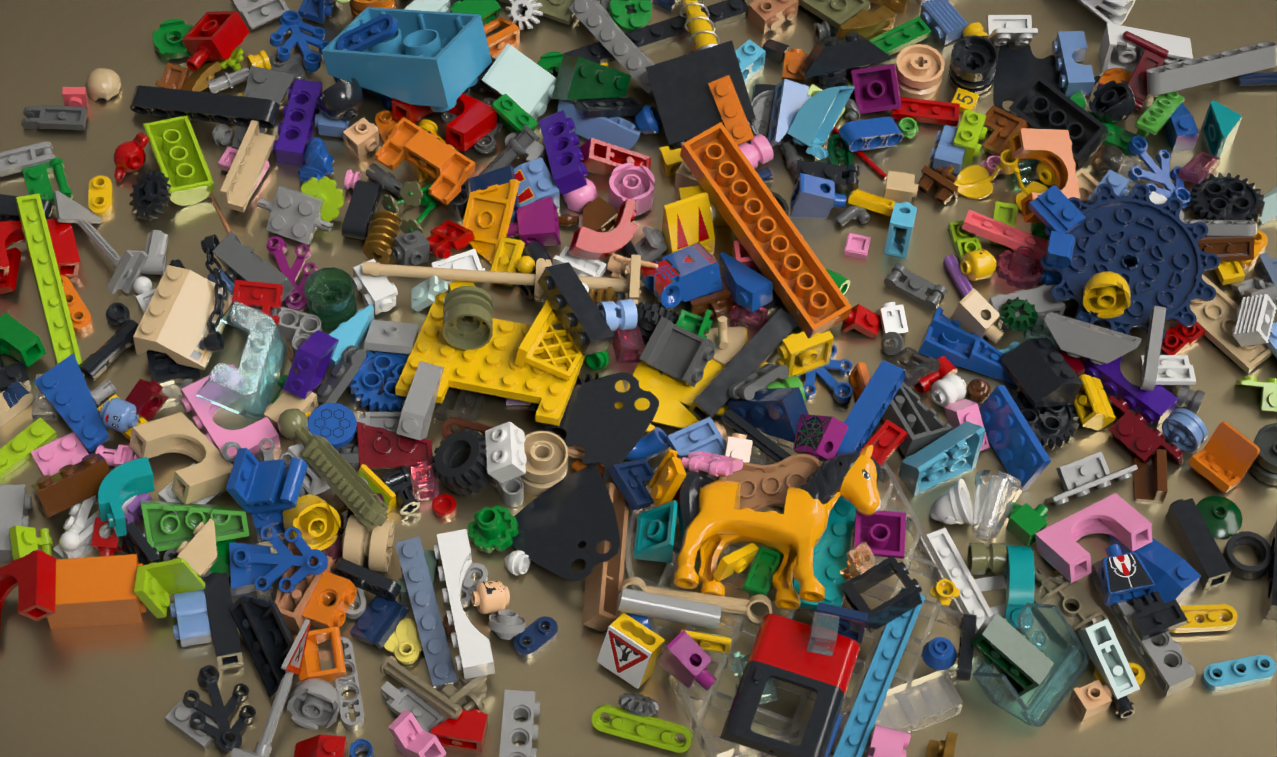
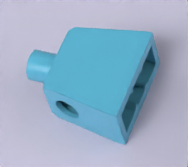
(901, 220)

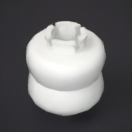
(948, 390)

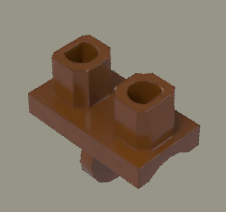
(947, 189)
(718, 302)

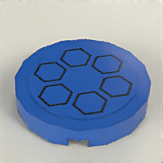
(334, 423)

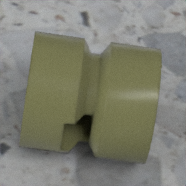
(987, 558)

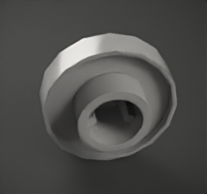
(506, 623)

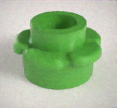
(910, 124)

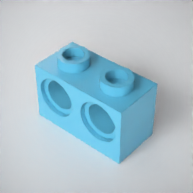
(751, 59)

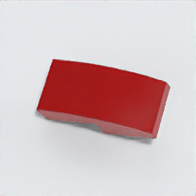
(1181, 338)

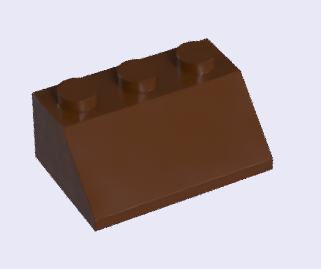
(70, 484)

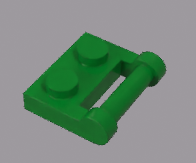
(39, 183)

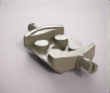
(1059, 592)

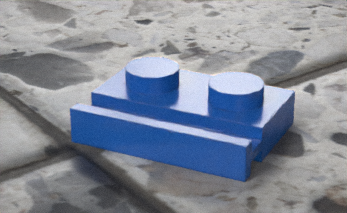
(1056, 211)

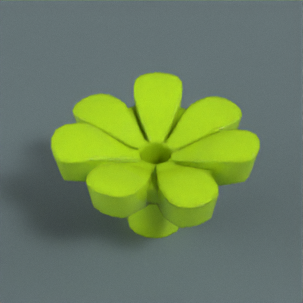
(234, 60)

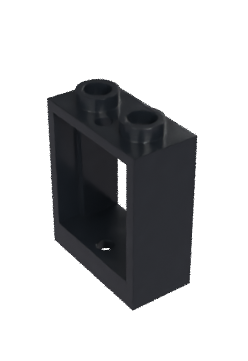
(893, 607)

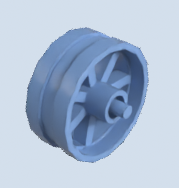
(1184, 430)

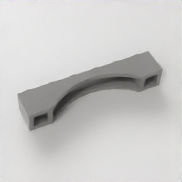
(603, 27)

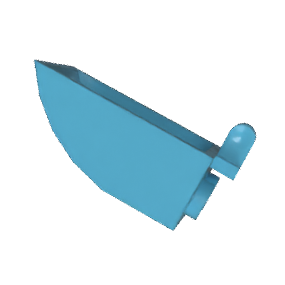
(818, 117)

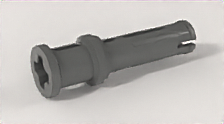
(516, 146)

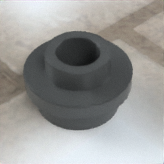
(898, 343)

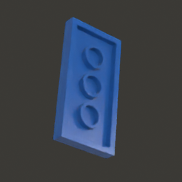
(1013, 437)

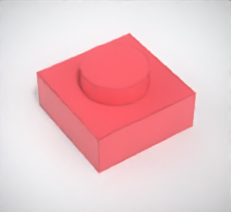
(75, 96)

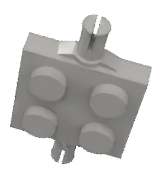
(294, 215)

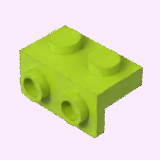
(970, 133)

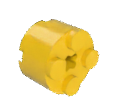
(315, 520)

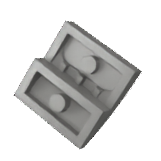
(259, 12)

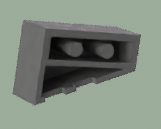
(245, 265)
(916, 419)

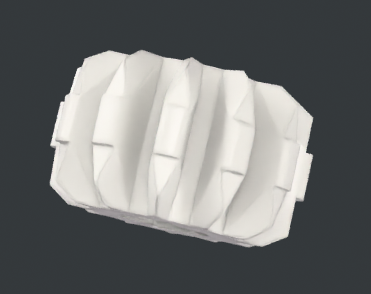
(530, 14)

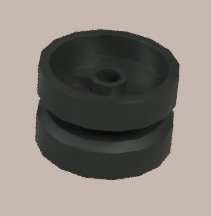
(1265, 464)

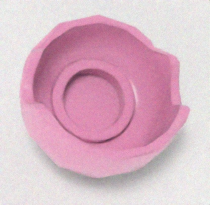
(578, 198)

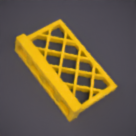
(535, 338)

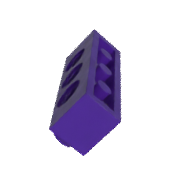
(298, 122)
(563, 152)

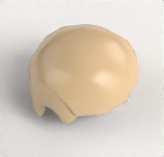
(103, 84)

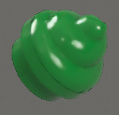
(598, 360)

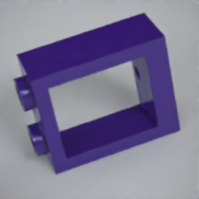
(312, 362)

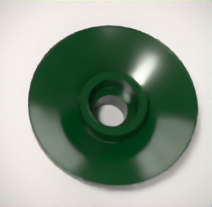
(1220, 525)

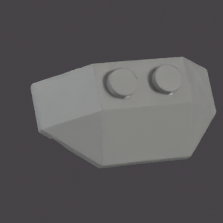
(1089, 340)

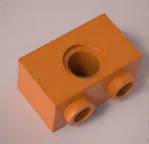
(330, 588)

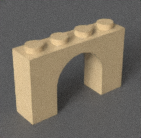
(180, 435)

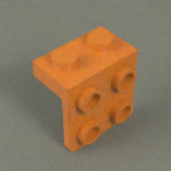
(1225, 457)

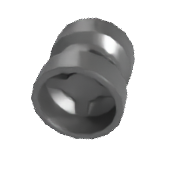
(1184, 398)

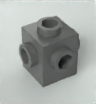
(411, 249)

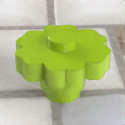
(327, 191)

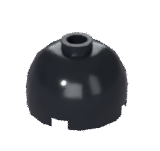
(342, 100)
(1113, 102)

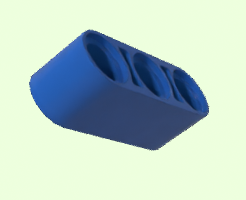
(870, 134)

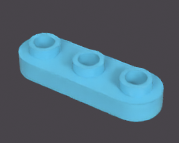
(1231, 678)

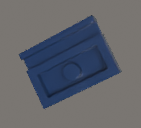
(378, 621)

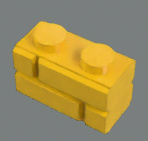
(1093, 404)

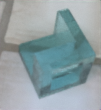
(823, 633)

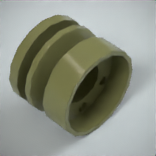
(468, 318)

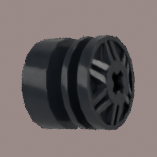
(973, 64)

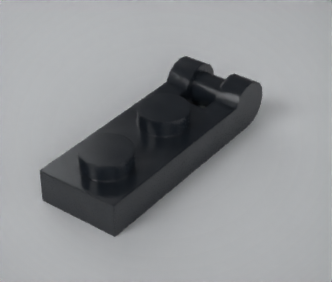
(831, 172)

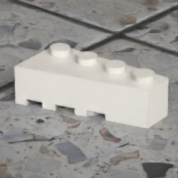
(1120, 53)

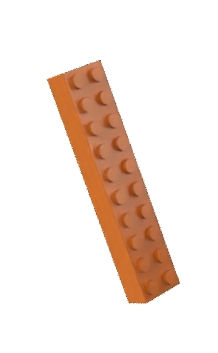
(765, 230)

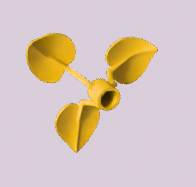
(975, 181)

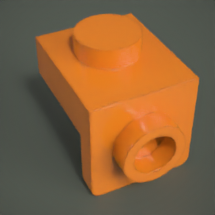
(792, 63)

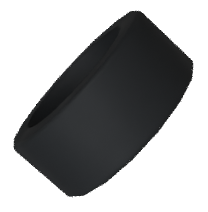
(1252, 540)

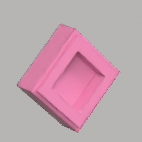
(857, 246)

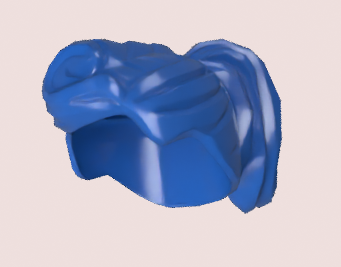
(317, 161)

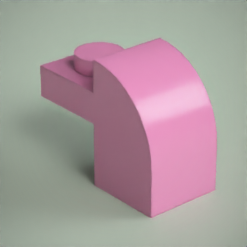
(412, 739)

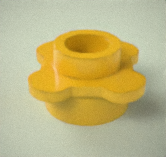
(949, 587)

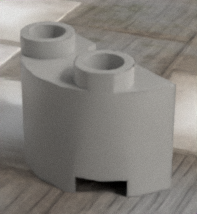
(1253, 287)

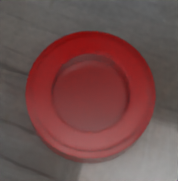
(444, 506)

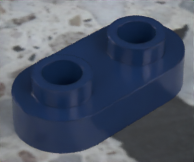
(537, 636)

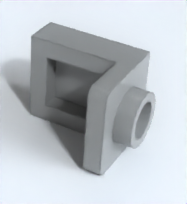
(651, 245)

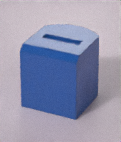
(1059, 249)

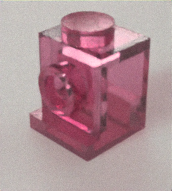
(424, 482)

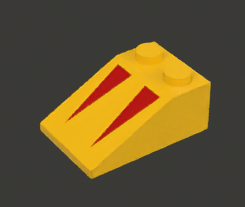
(688, 223)

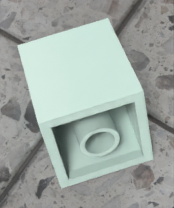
(521, 80)

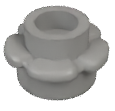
(222, 134)

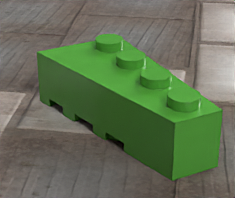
(173, 522)

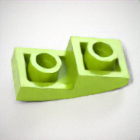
(962, 239)

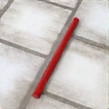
(882, 174)

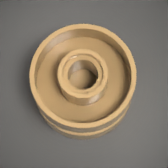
(545, 461)
(375, 544)

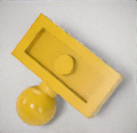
(509, 258)

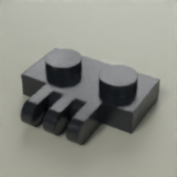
(1156, 616)

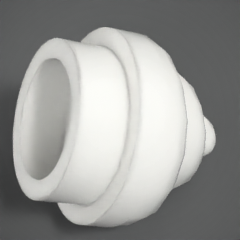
(517, 562)

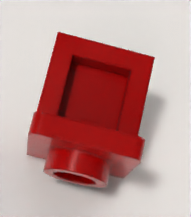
(862, 320)

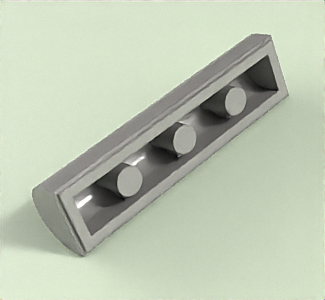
(669, 608)

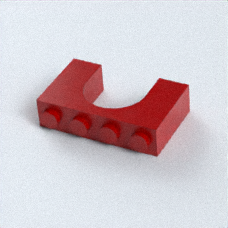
(472, 124)
(62, 241)
(36, 584)

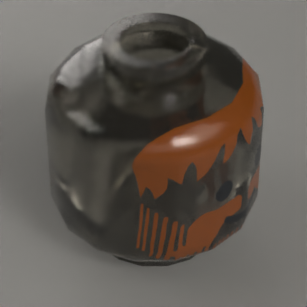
(1107, 158)

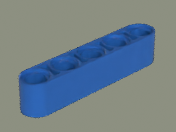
(871, 406)

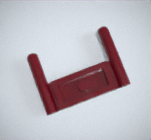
(1152, 57)

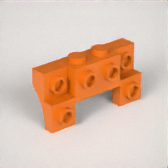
(429, 155)

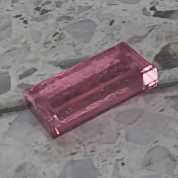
(1199, 167)

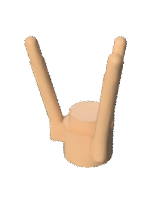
(621, 265)

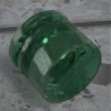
(330, 297)

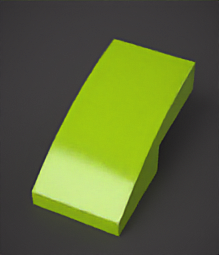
(1006, 214)

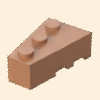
(293, 604)

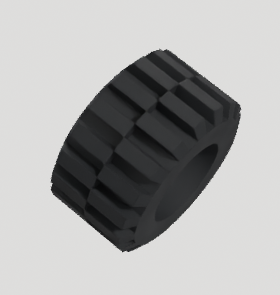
(462, 462)

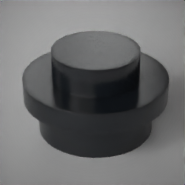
(117, 314)

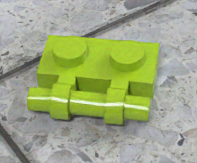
(25, 541)

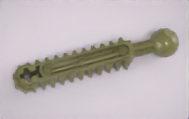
(334, 469)

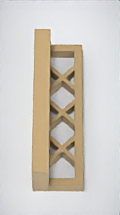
(246, 168)

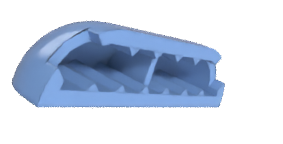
(606, 129)

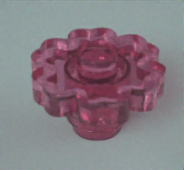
(1019, 267)

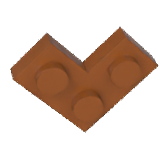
(1003, 126)

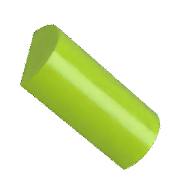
(180, 159)

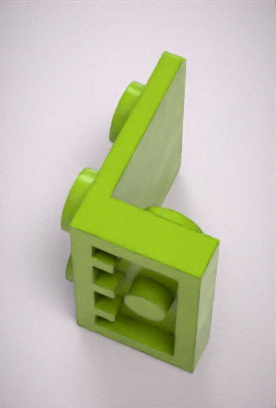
(160, 580)

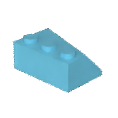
(943, 458)

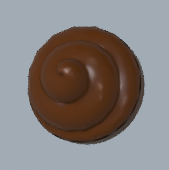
(978, 390)

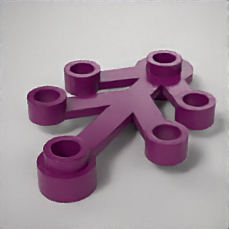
(292, 274)

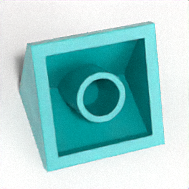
(1220, 128)
(656, 533)

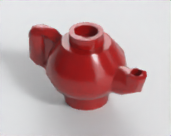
(130, 156)

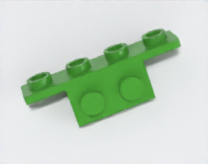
(1158, 113)

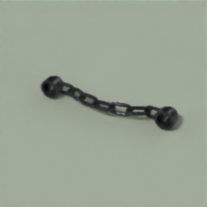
(214, 339)

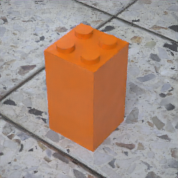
(96, 592)

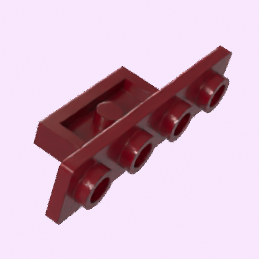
(1137, 436)

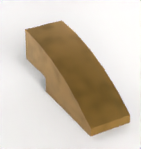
(869, 24)

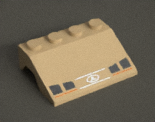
(179, 317)

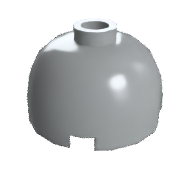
(314, 704)

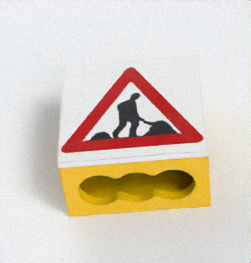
(630, 650)

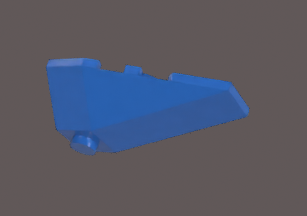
(1169, 571)

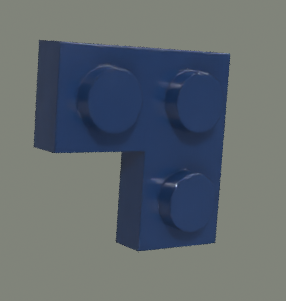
(631, 481)

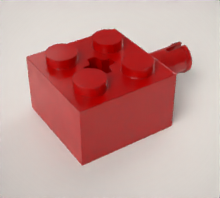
(214, 37)

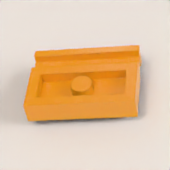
(667, 478)

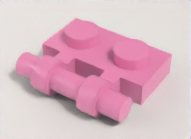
(712, 463)

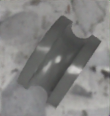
(822, 31)

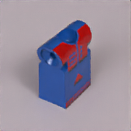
(682, 276)

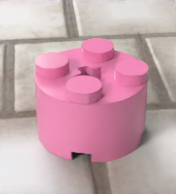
(632, 183)
(888, 742)

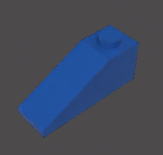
(1181, 130)
(746, 285)

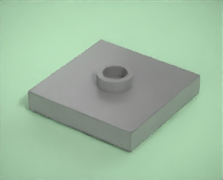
(391, 337)

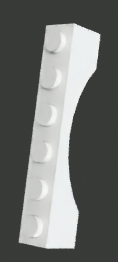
(474, 647)

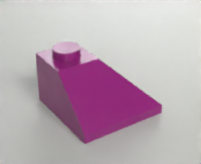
(876, 88)
(882, 531)

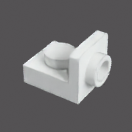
(893, 318)

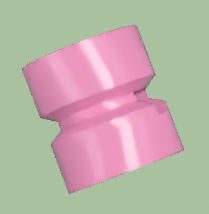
(757, 150)

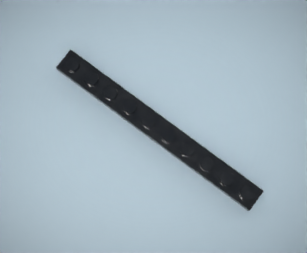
(664, 31)

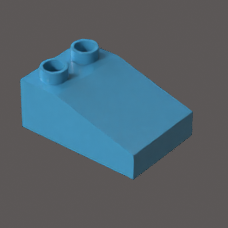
(423, 63)

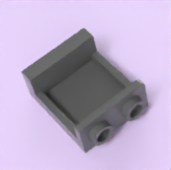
(678, 352)

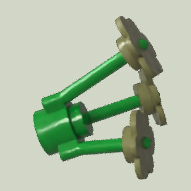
(412, 195)

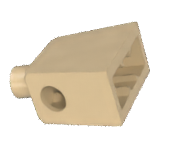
(977, 316)

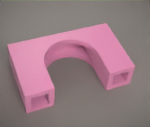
(202, 418)
(1109, 516)

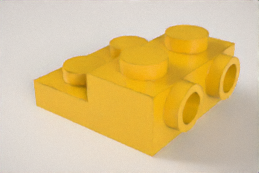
(805, 354)

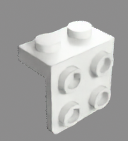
(1010, 29)

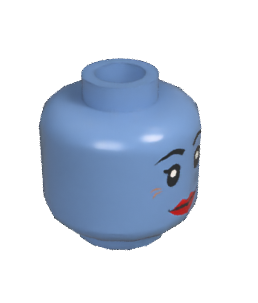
(119, 415)

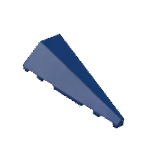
(961, 348)

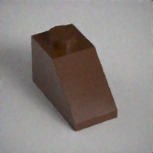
(599, 215)

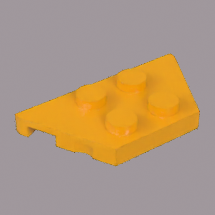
(489, 216)

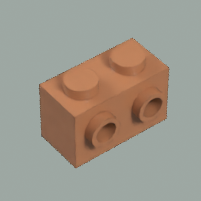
(769, 14)

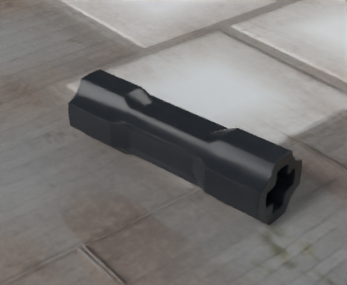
(99, 361)

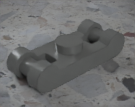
(915, 287)
(757, 381)

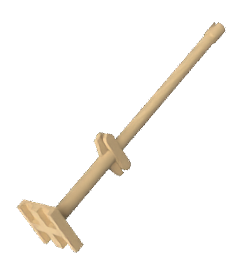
(620, 285)

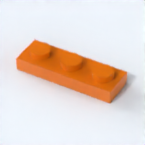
(731, 110)

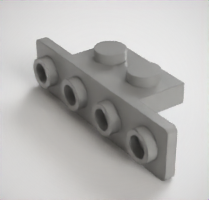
(1084, 474)

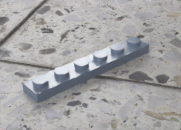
(426, 612)

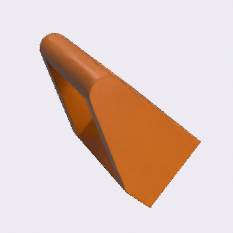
(508, 35)
(311, 662)

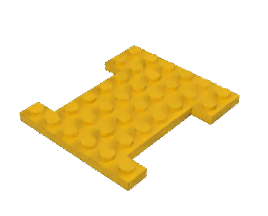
(491, 367)

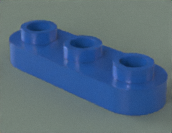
(379, 29)

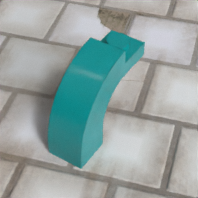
(120, 485)
(1020, 581)

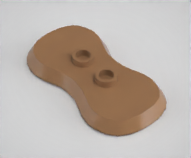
(768, 484)

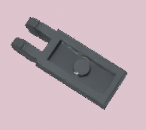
(55, 117)
(341, 375)

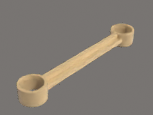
(728, 604)

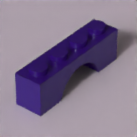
(1152, 406)

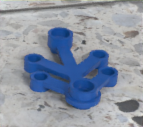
(292, 21)
(1161, 175)
(829, 380)
(283, 560)

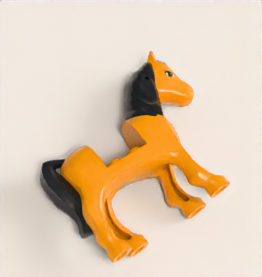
(712, 522)

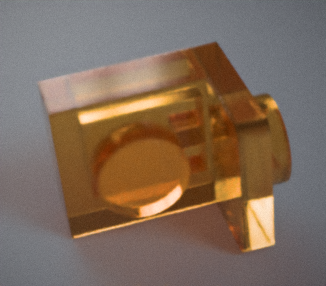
(859, 561)

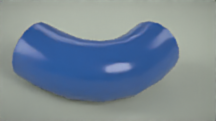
(649, 445)

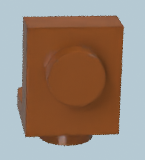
(173, 77)

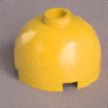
(1106, 294)

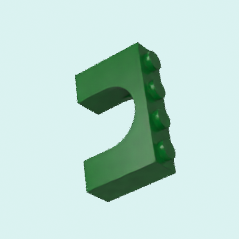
(19, 341)

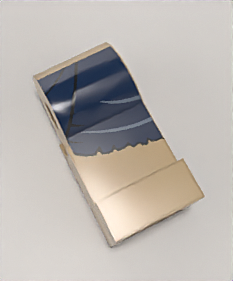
(14, 401)

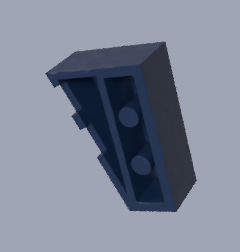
(773, 411)

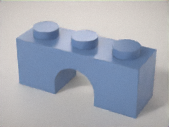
(1069, 49)

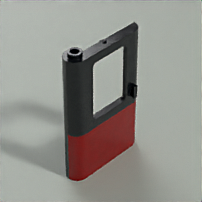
(783, 655)

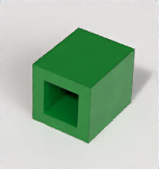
(1024, 524)

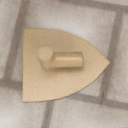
(728, 341)

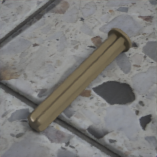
(419, 687)

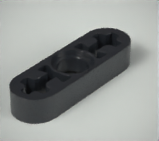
(367, 579)
(966, 649)

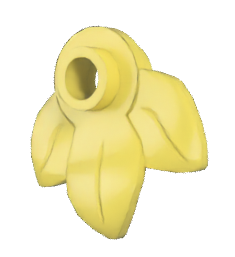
(405, 638)

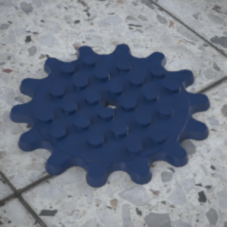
(1157, 241)

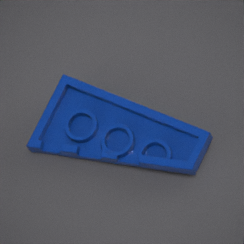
(71, 398)

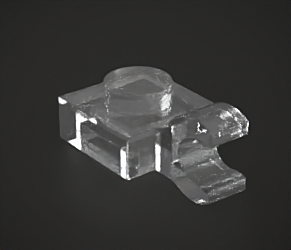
(174, 392)

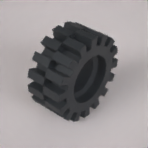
(649, 317)

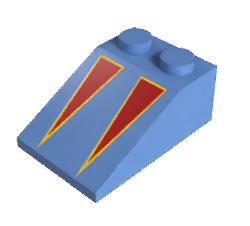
(534, 184)

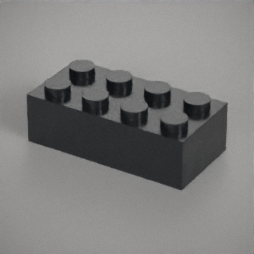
(1049, 108)

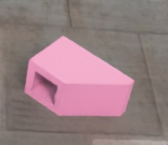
(964, 411)

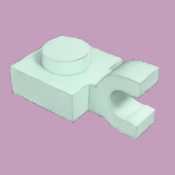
(425, 293)

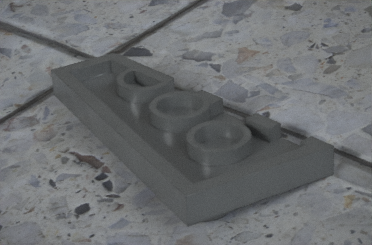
(266, 85)

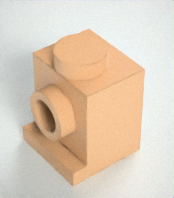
(1086, 704)

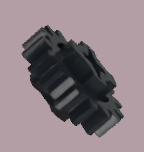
(150, 195)

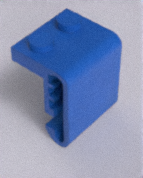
(265, 484)

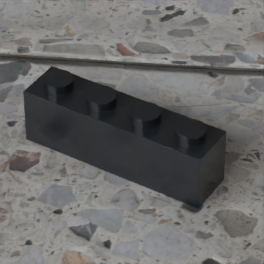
(575, 308)

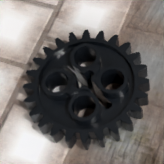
(1226, 199)
(1050, 424)

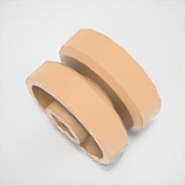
(919, 71)

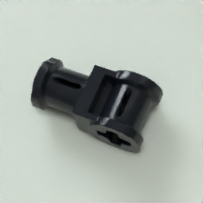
(401, 485)

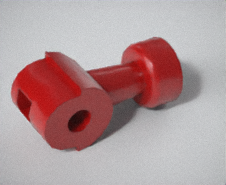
(946, 367)

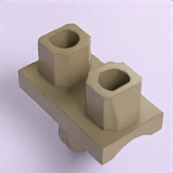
(470, 695)

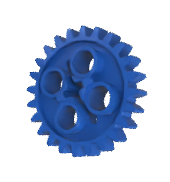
(372, 376)

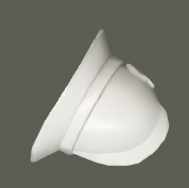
(953, 506)

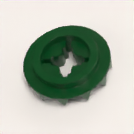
(1024, 321)

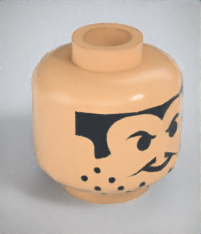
(490, 597)

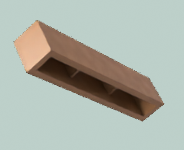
(607, 577)

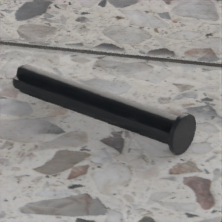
(758, 439)

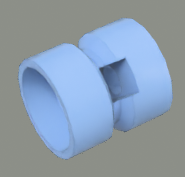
(619, 314)

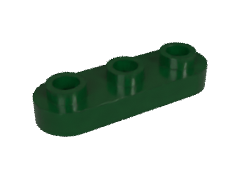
(840, 156)

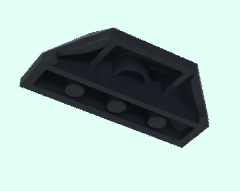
(841, 54)
(264, 637)

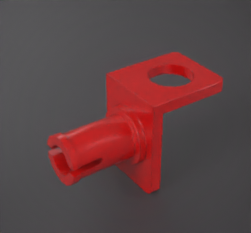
(104, 546)

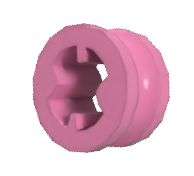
(351, 179)

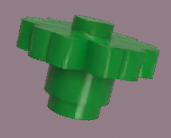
(493, 529)

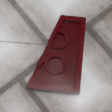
(387, 450)

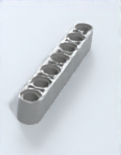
(1211, 68)

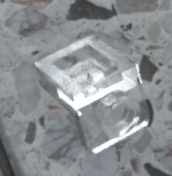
(1126, 164)

